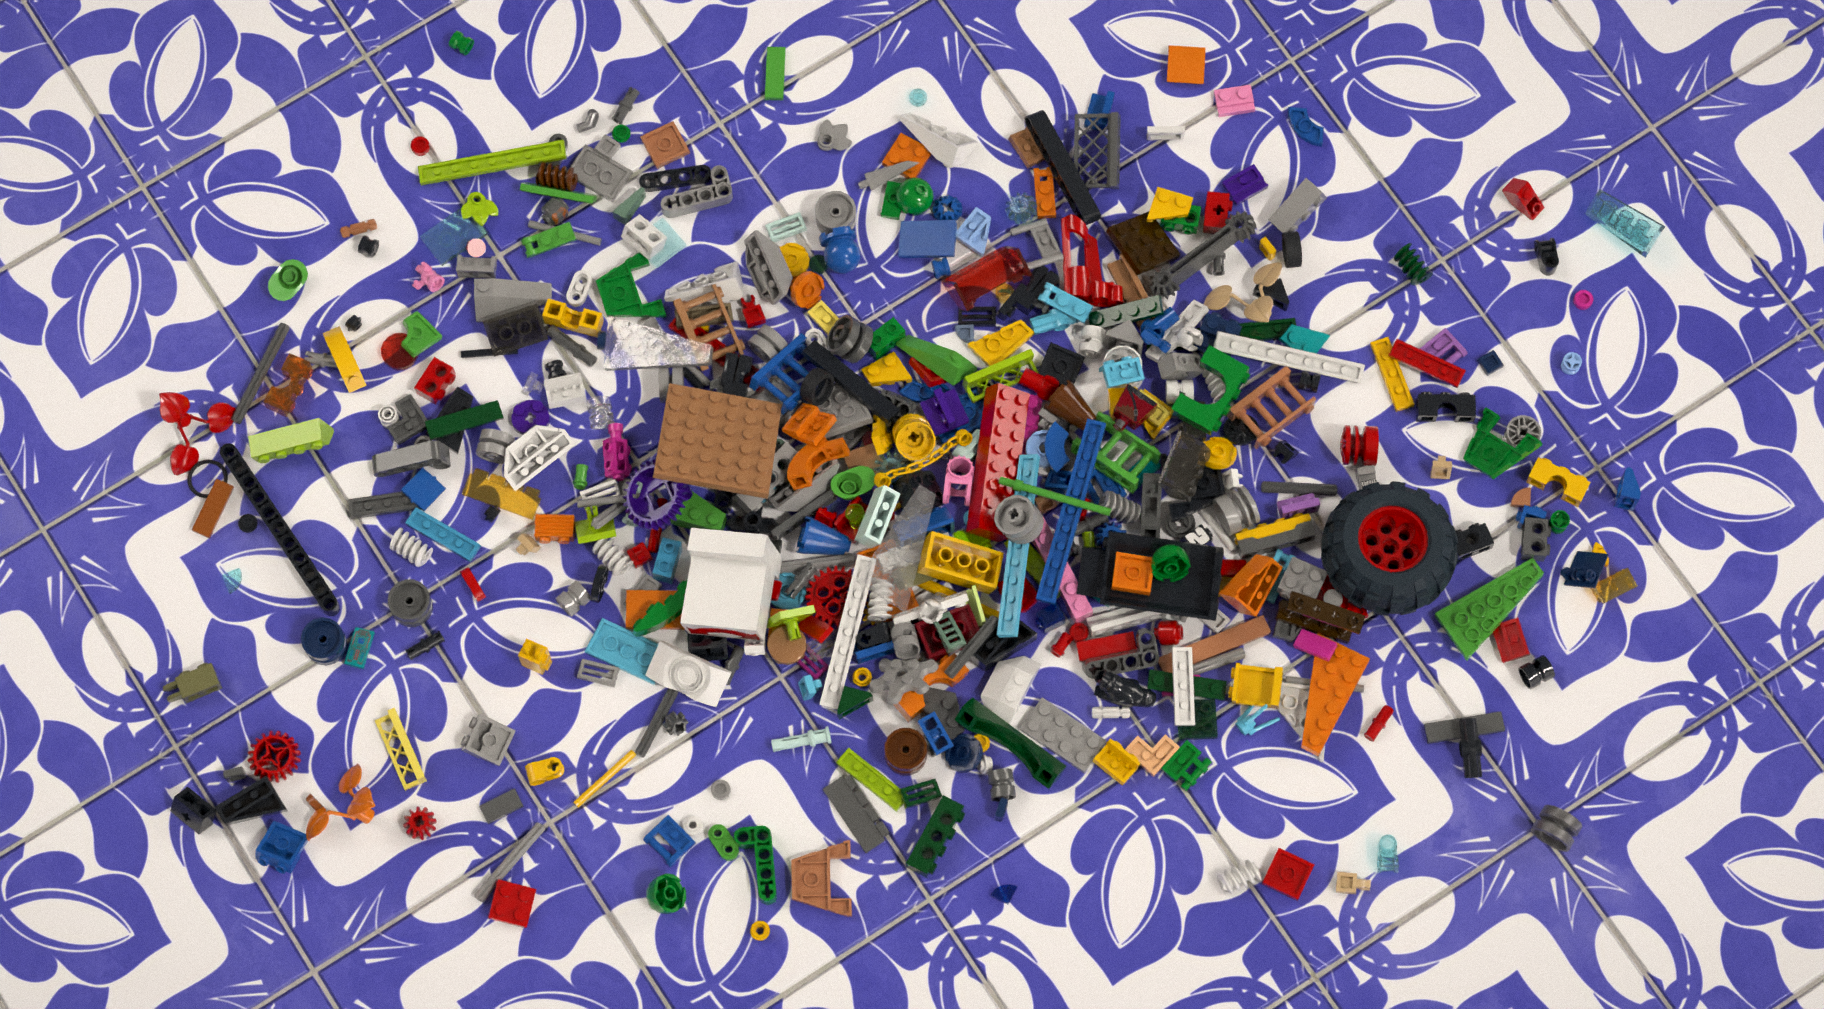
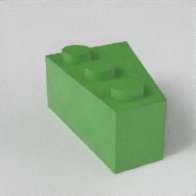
(700, 514)

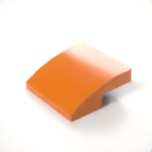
(1186, 64)
(809, 424)

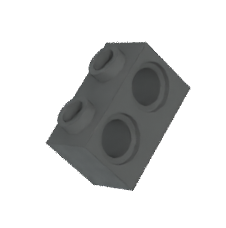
(1531, 538)

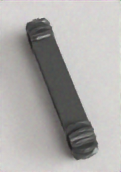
(1202, 254)

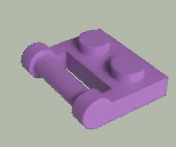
(1443, 343)

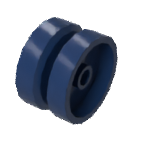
(314, 642)

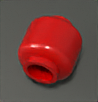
(1169, 632)

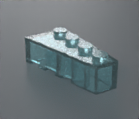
(1625, 222)

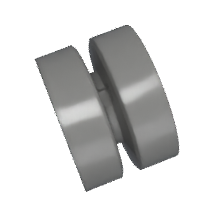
(767, 343)
(665, 378)
(1519, 427)
(493, 445)

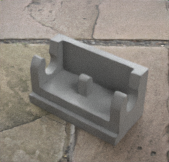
(476, 267)

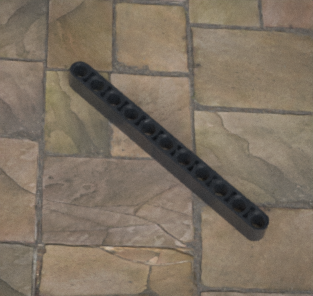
(283, 537)

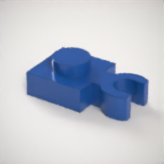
(1151, 337)

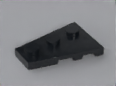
(457, 402)

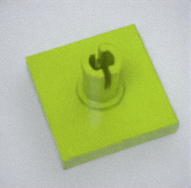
(588, 533)
(790, 619)

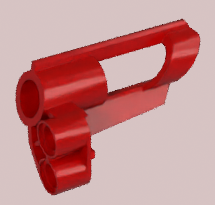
(1086, 281)

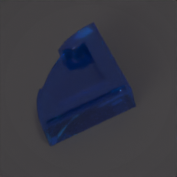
(1004, 893)

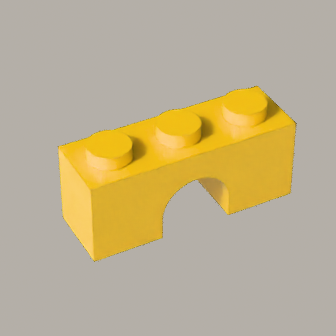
(585, 322)
(1574, 485)

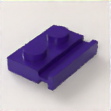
(1245, 184)

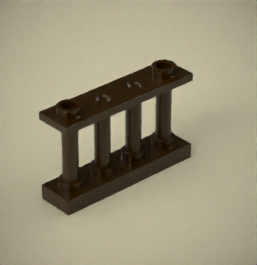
(1319, 617)

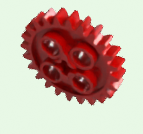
(827, 582)

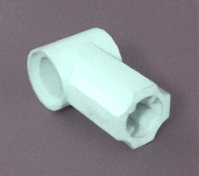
(970, 450)

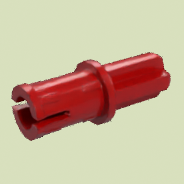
(1378, 723)

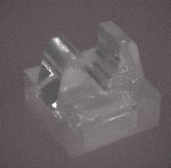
(532, 384)

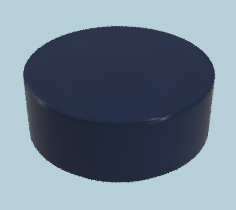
(601, 342)

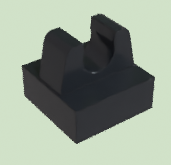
(1287, 450)

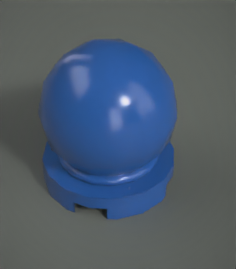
(840, 251)

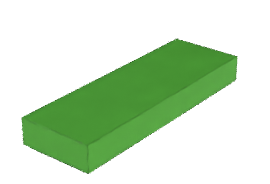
(775, 73)

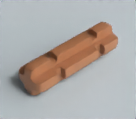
(358, 228)

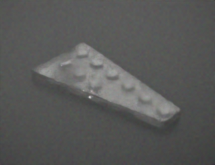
(643, 347)
(897, 558)

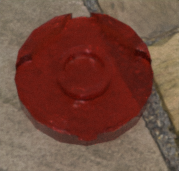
(394, 354)

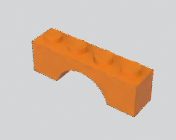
(913, 703)

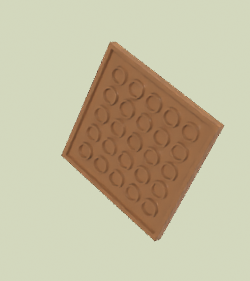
(717, 441)

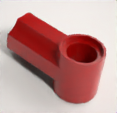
(1042, 385)

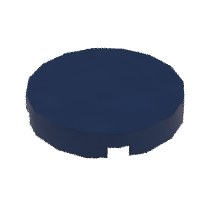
(964, 754)

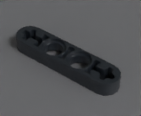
(674, 174)

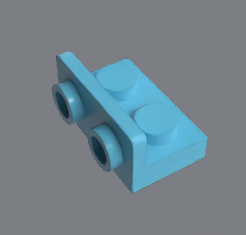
(1122, 372)

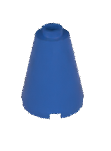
(821, 539)

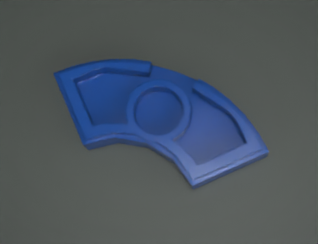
(1304, 126)
(920, 392)
(1054, 447)

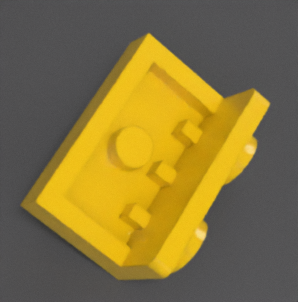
(1117, 761)

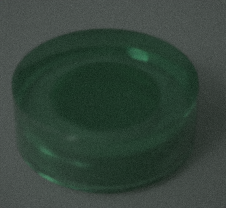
(818, 264)

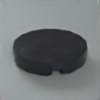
(598, 583)

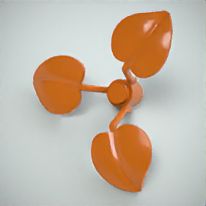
(359, 807)

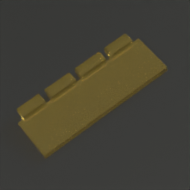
(496, 493)

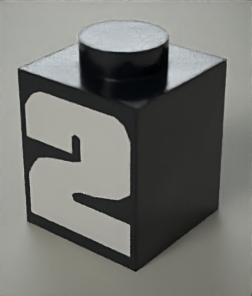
(1199, 536)

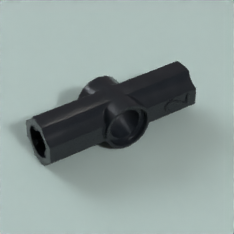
(1470, 748)

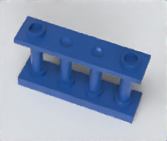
(773, 368)

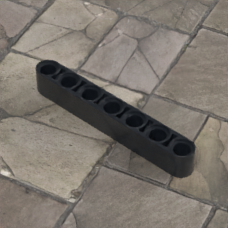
(1062, 167)

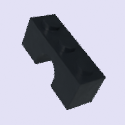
(1462, 405)

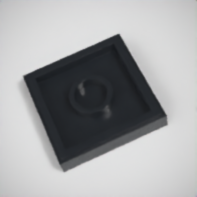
(1061, 364)

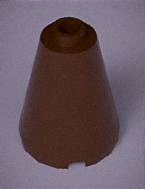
(1070, 406)

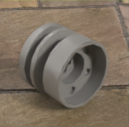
(1240, 508)

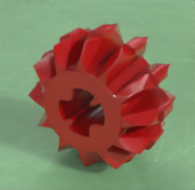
(426, 817)

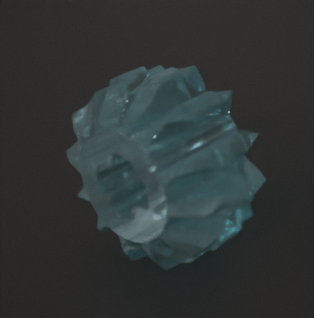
(1024, 213)
(893, 461)

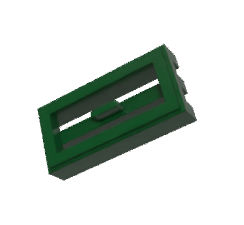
(905, 798)

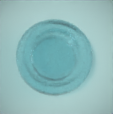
(918, 97)

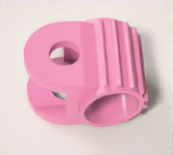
(955, 465)

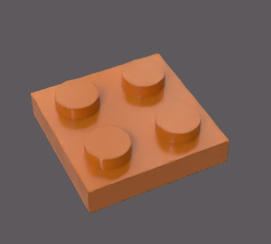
(907, 150)
(1132, 573)

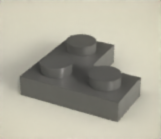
(412, 422)

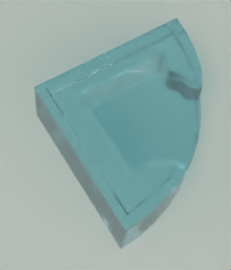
(233, 579)

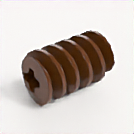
(556, 178)

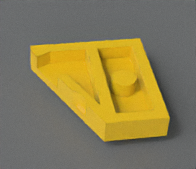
(886, 371)

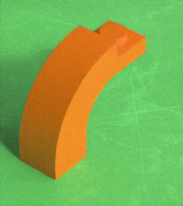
(810, 458)

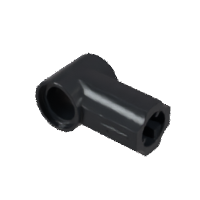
(723, 496)

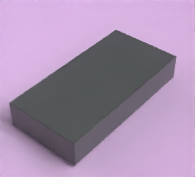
(501, 806)

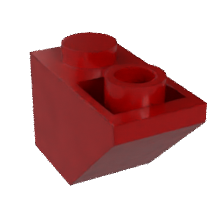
(1523, 198)

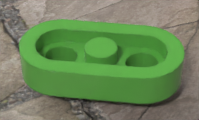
(722, 842)

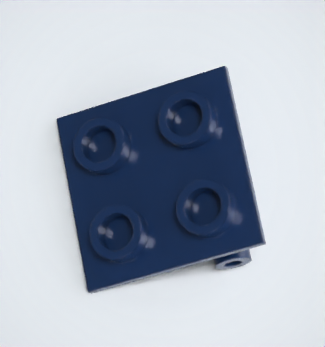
(1584, 569)

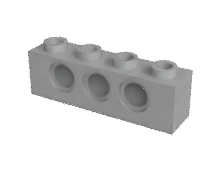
(784, 454)

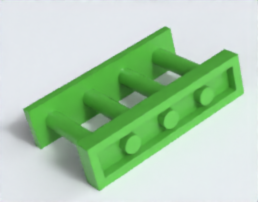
(1113, 468)

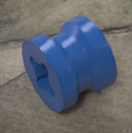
(941, 268)

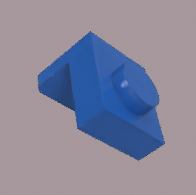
(1530, 512)

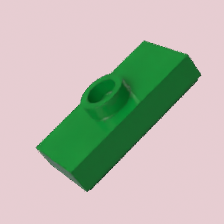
(890, 208)

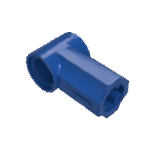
(1162, 322)

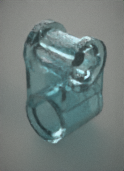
(1387, 858)

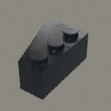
(998, 649)
(251, 803)

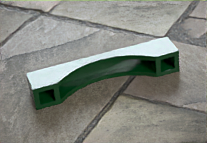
(983, 721)

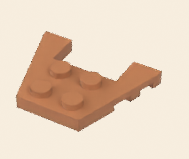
(812, 879)

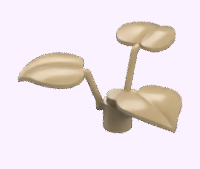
(1260, 308)

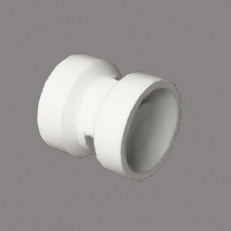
(388, 419)

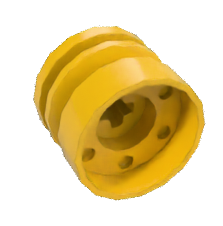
(913, 447)

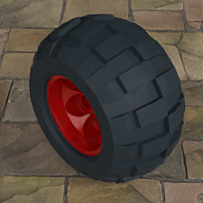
(1402, 511)

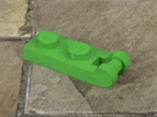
(549, 239)

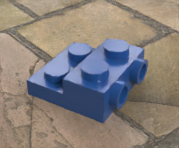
(281, 847)

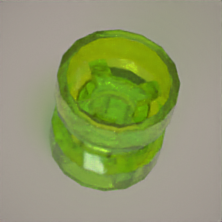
(854, 515)

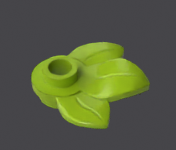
(478, 210)

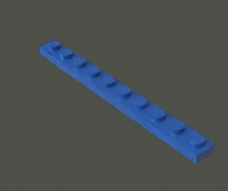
(1070, 514)

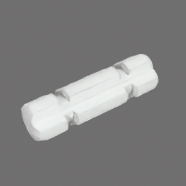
(1110, 712)

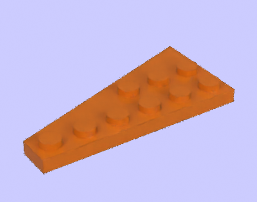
(1329, 693)

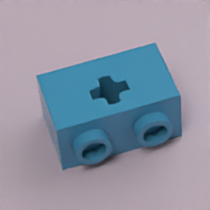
(667, 560)

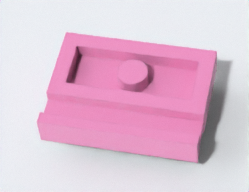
(1234, 100)

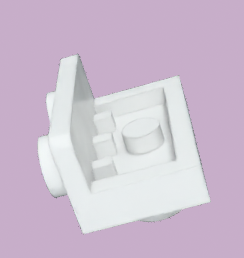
(565, 390)

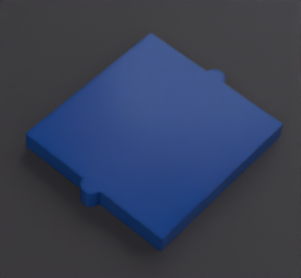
(423, 489)

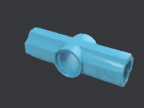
(1052, 320)

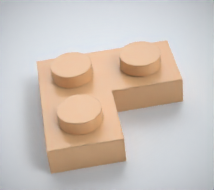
(1153, 758)

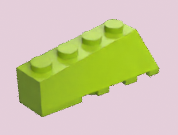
(290, 440)

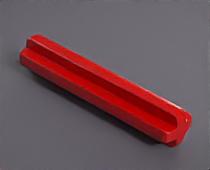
(656, 534)

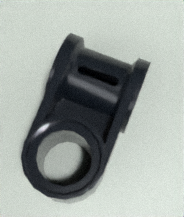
(1546, 252)
(877, 635)

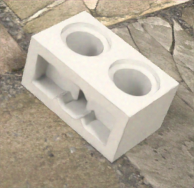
(644, 237)

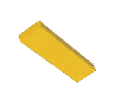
(1392, 375)

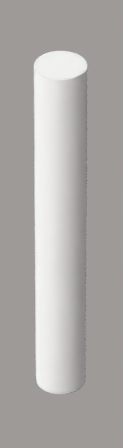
(1218, 529)

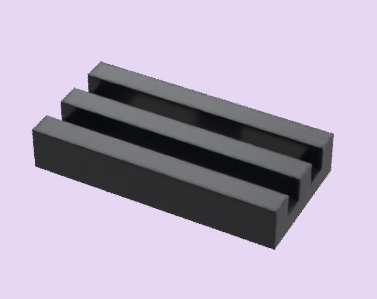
(976, 319)

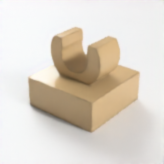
(1441, 469)
(527, 544)

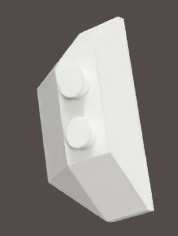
(533, 453)
(1009, 686)

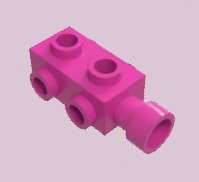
(616, 454)

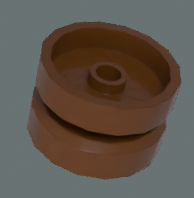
(905, 763)

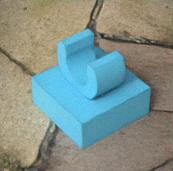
(809, 687)

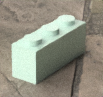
(877, 516)

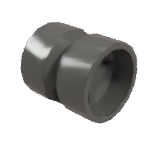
(1001, 784)

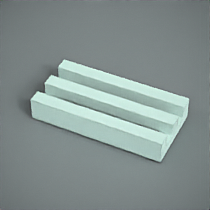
(802, 228)

